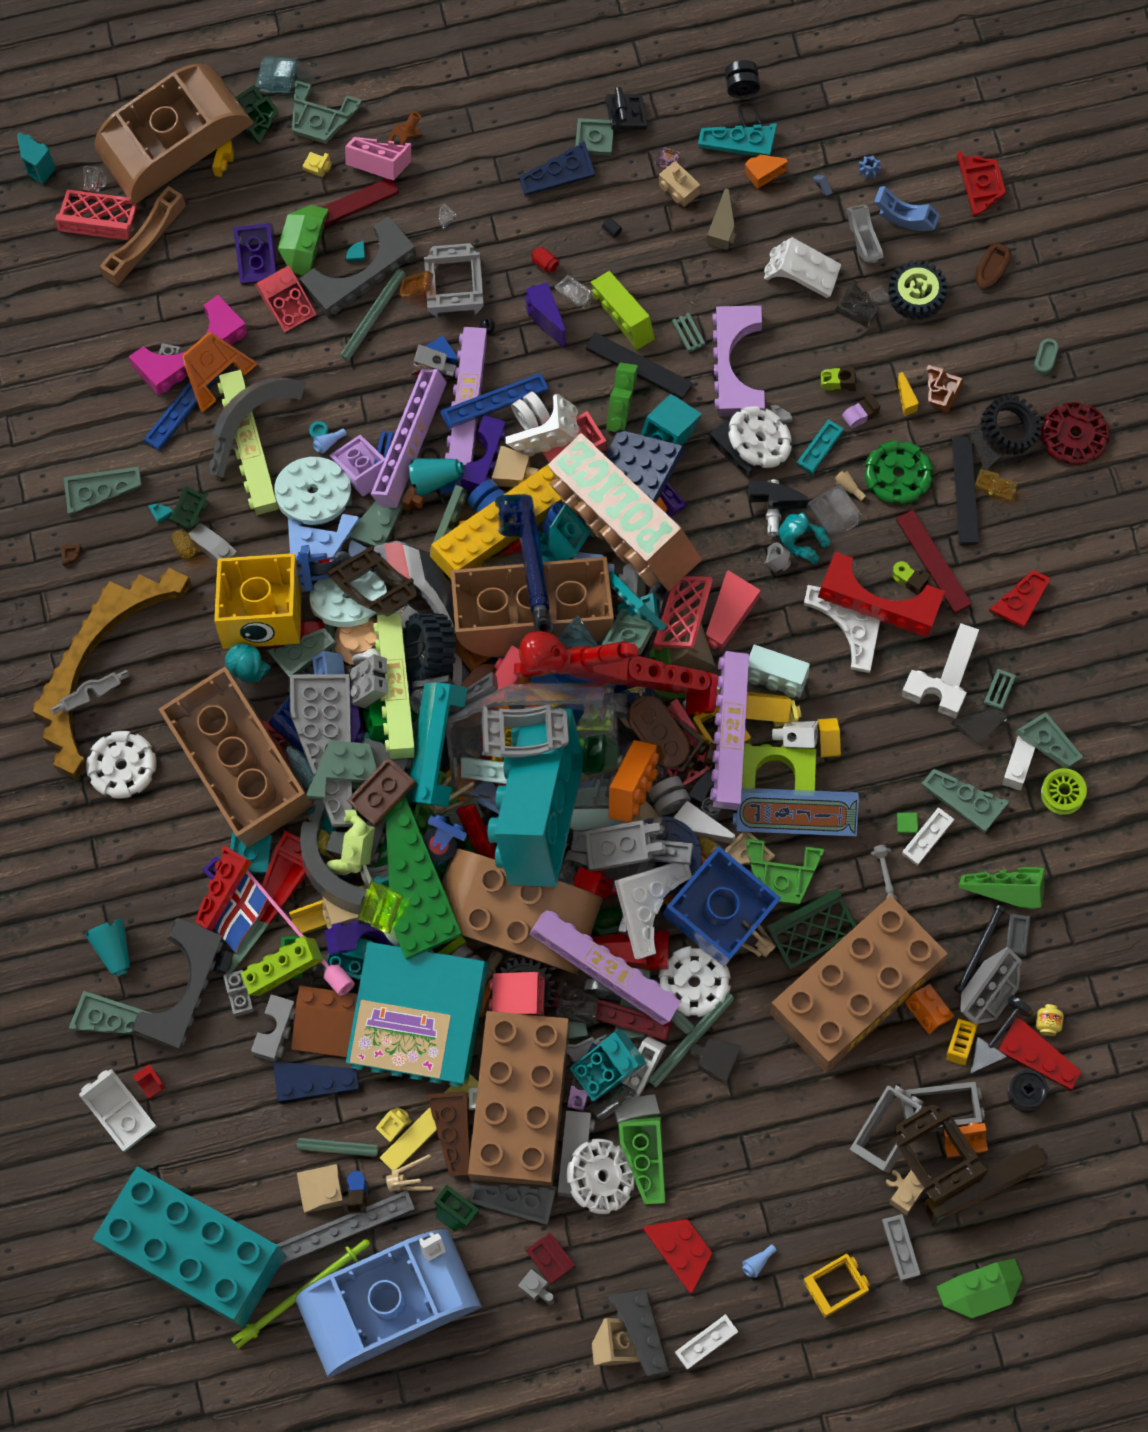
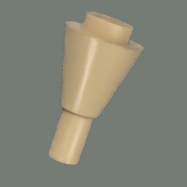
(849, 484)

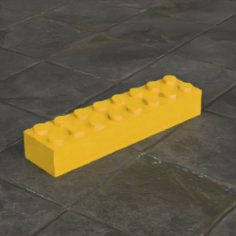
(479, 536)

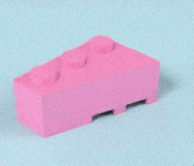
(378, 158)

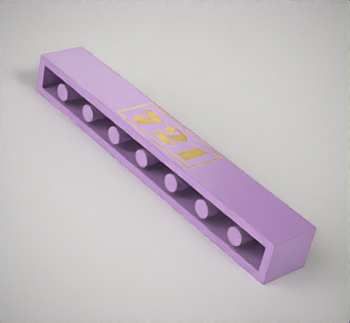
(467, 387)
(408, 438)
(730, 731)
(605, 967)

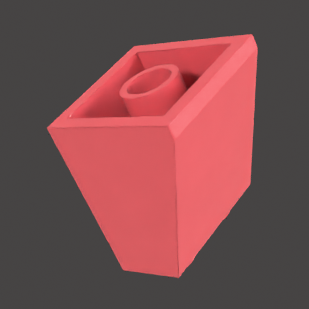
(518, 993)

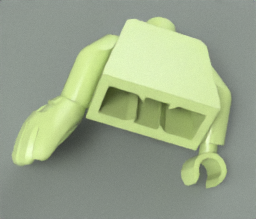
(356, 846)

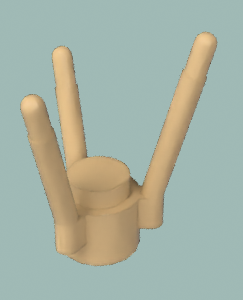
(441, 809)
(764, 945)
(398, 1182)

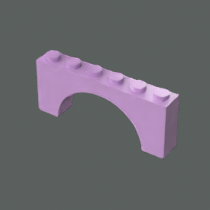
(732, 325)

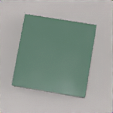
(597, 136)

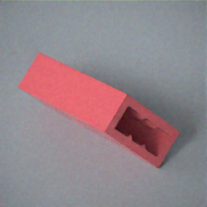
(732, 607)

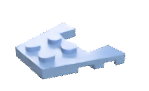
(320, 540)

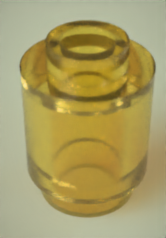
(183, 544)
(707, 846)

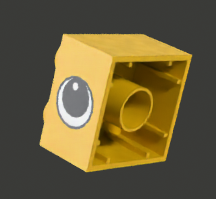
(258, 600)

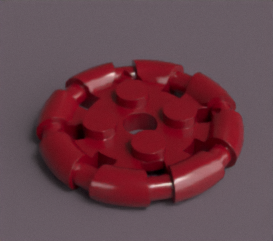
(1079, 443)

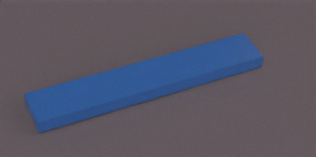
(493, 400)
(173, 417)

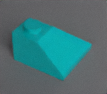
(566, 534)

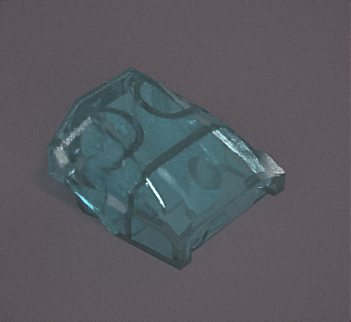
(276, 74)
(300, 766)

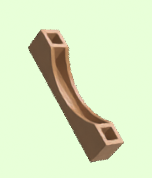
(124, 259)

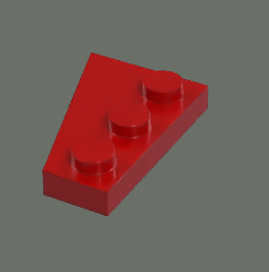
(1022, 599)

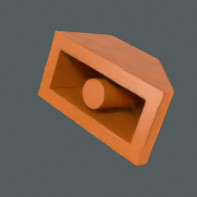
(764, 169)

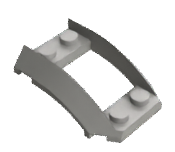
(454, 301)
(495, 721)

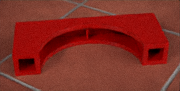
(911, 614)

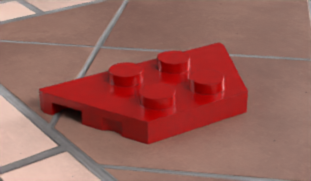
(981, 181)
(681, 1249)

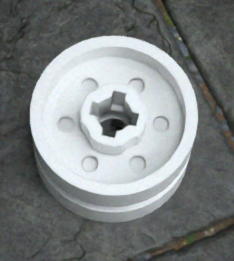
(530, 411)

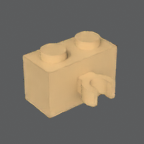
(679, 184)
(907, 1193)

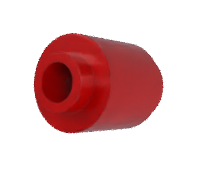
(544, 259)

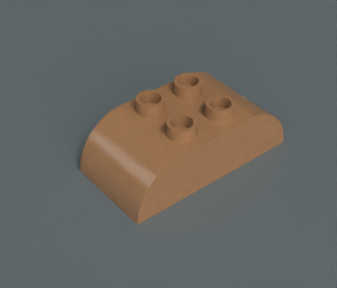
(495, 607)
(506, 913)

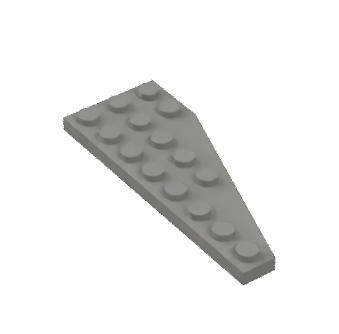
(323, 715)

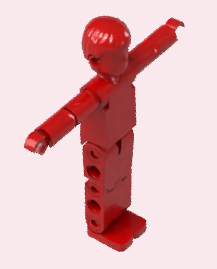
(617, 664)

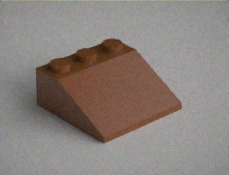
(323, 1021)

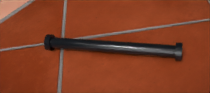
(998, 911)

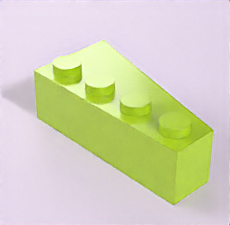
(623, 309)

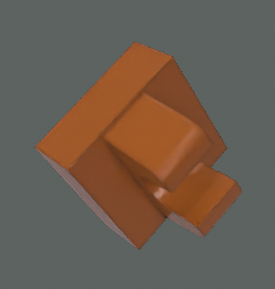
(411, 499)

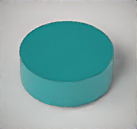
(317, 429)

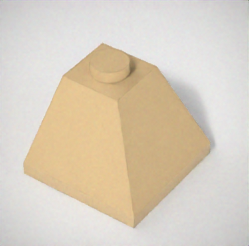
(320, 1188)
(612, 1344)

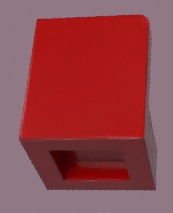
(149, 1081)

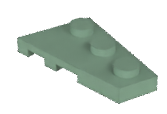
(295, 657)

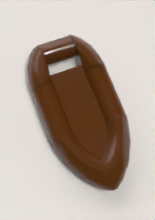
(992, 265)

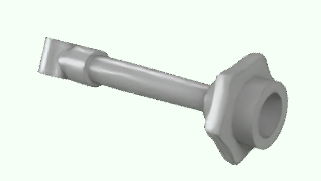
(881, 852)

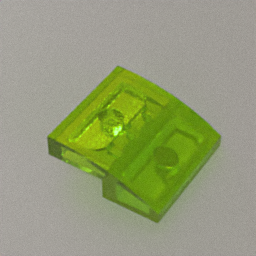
(380, 906)

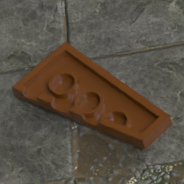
(452, 1123)

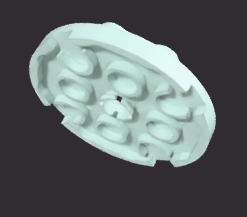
(312, 508)
(335, 610)

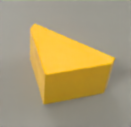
(829, 737)

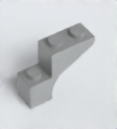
(865, 237)

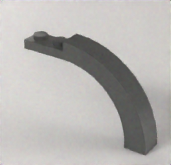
(242, 405)
(325, 882)

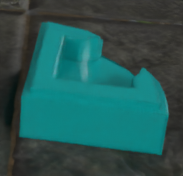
(356, 252)
(160, 512)

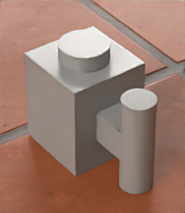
(535, 1287)

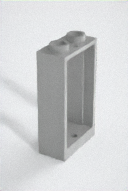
(975, 1095)
(872, 1122)

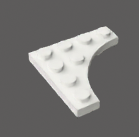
(859, 629)
(642, 898)

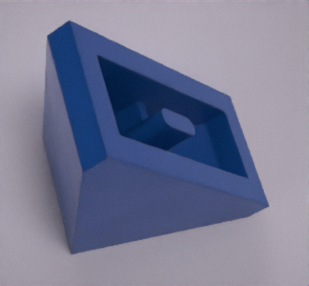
(442, 346)

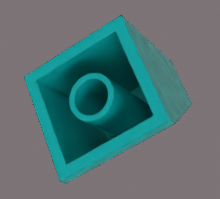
(671, 421)

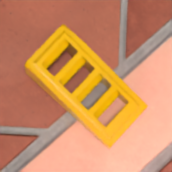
(907, 396)
(958, 1054)

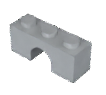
(271, 1045)

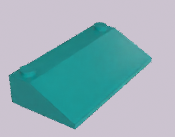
(430, 740)

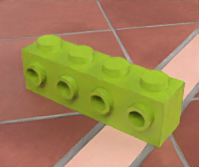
(281, 966)

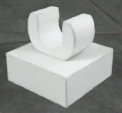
(432, 1246)

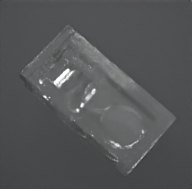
(574, 291)

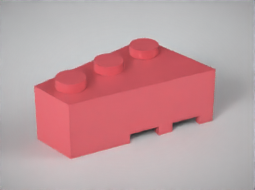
(505, 668)

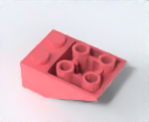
(285, 298)
(589, 430)

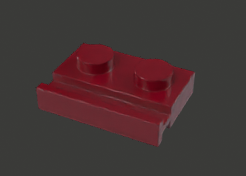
(550, 1258)

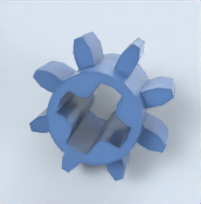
(869, 167)

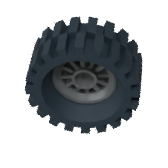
(438, 642)

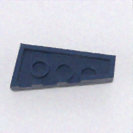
(559, 171)
(310, 1081)

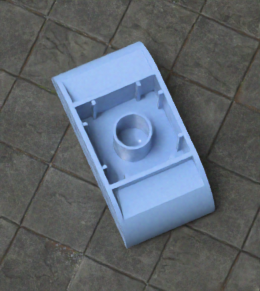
(385, 1302)

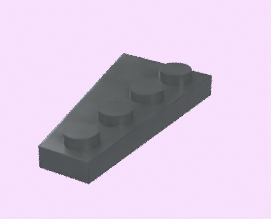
(639, 1321)

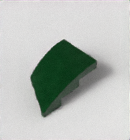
(259, 109)

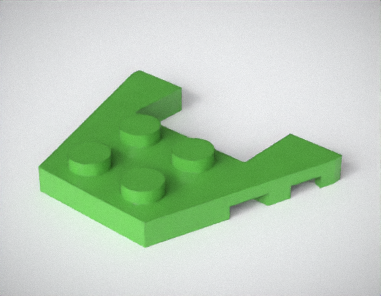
(783, 879)

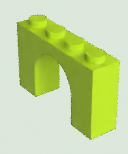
(800, 760)

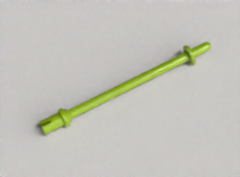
(253, 1329)

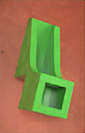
(621, 397)

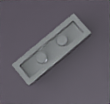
(901, 1247)

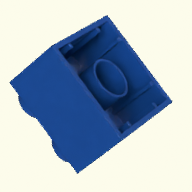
(716, 903)

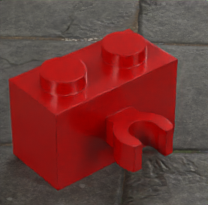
(594, 882)

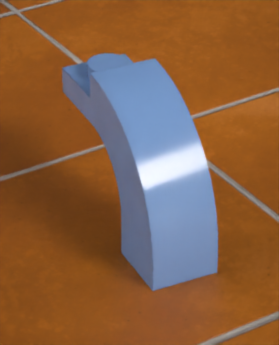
(904, 214)

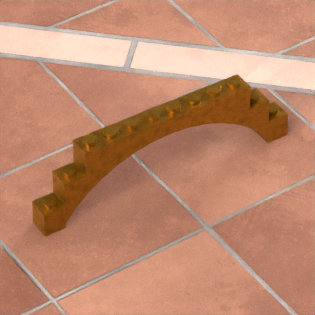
(109, 611)

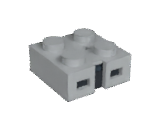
(368, 681)

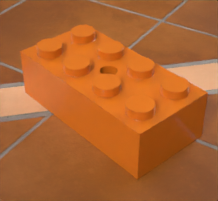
(633, 781)

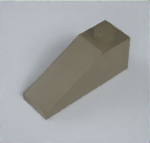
(722, 228)

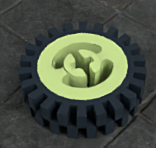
(926, 280)

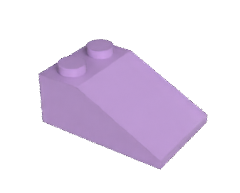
(358, 464)

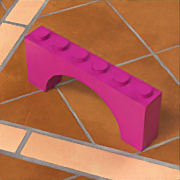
(166, 370)

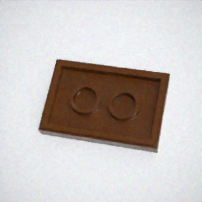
(381, 792)

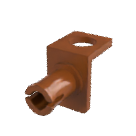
(406, 130)

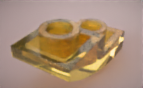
(993, 485)

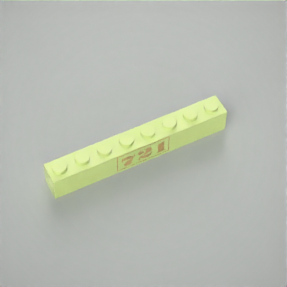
(249, 450)
(397, 703)

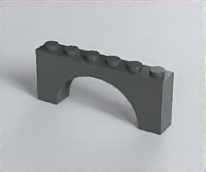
(335, 293)
(336, 839)
(199, 950)

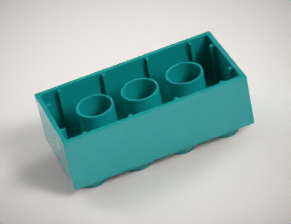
(536, 807)
(190, 1247)

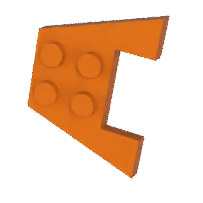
(207, 360)

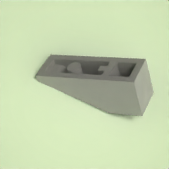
(211, 543)

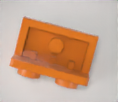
(929, 1008)
(975, 1136)

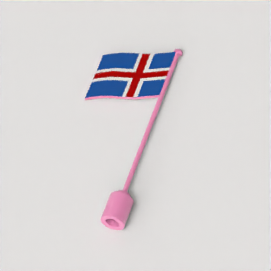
(244, 911)

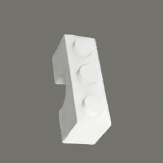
(920, 684)

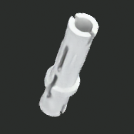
(773, 519)

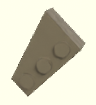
(696, 658)

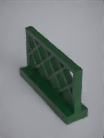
(803, 914)

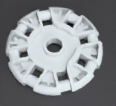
(766, 430)
(113, 756)
(701, 971)
(592, 1184)

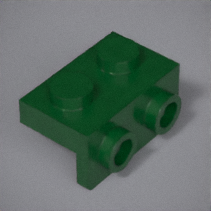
(188, 508)

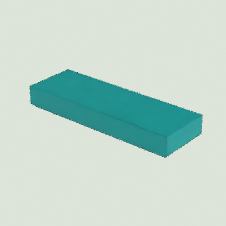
(820, 446)

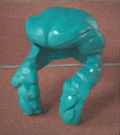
(795, 526)
(246, 663)

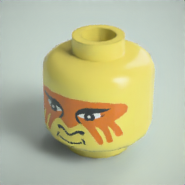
(1049, 1020)

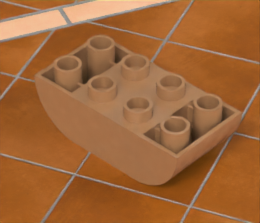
(169, 129)

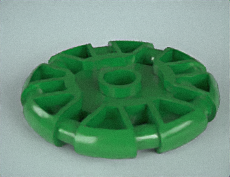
(898, 462)

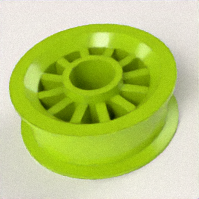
(1070, 775)

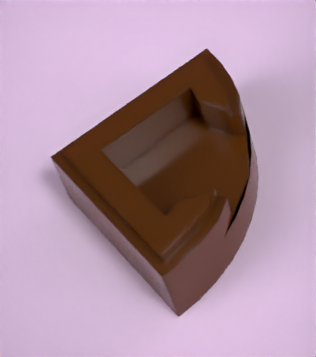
(70, 553)

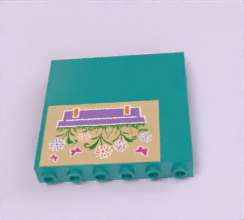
(417, 1014)

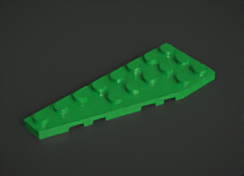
(424, 912)

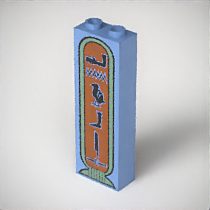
(797, 812)

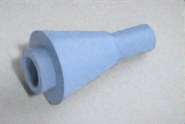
(324, 442)
(754, 1264)

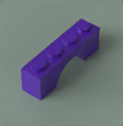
(489, 435)
(344, 939)

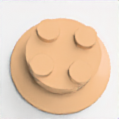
(355, 640)

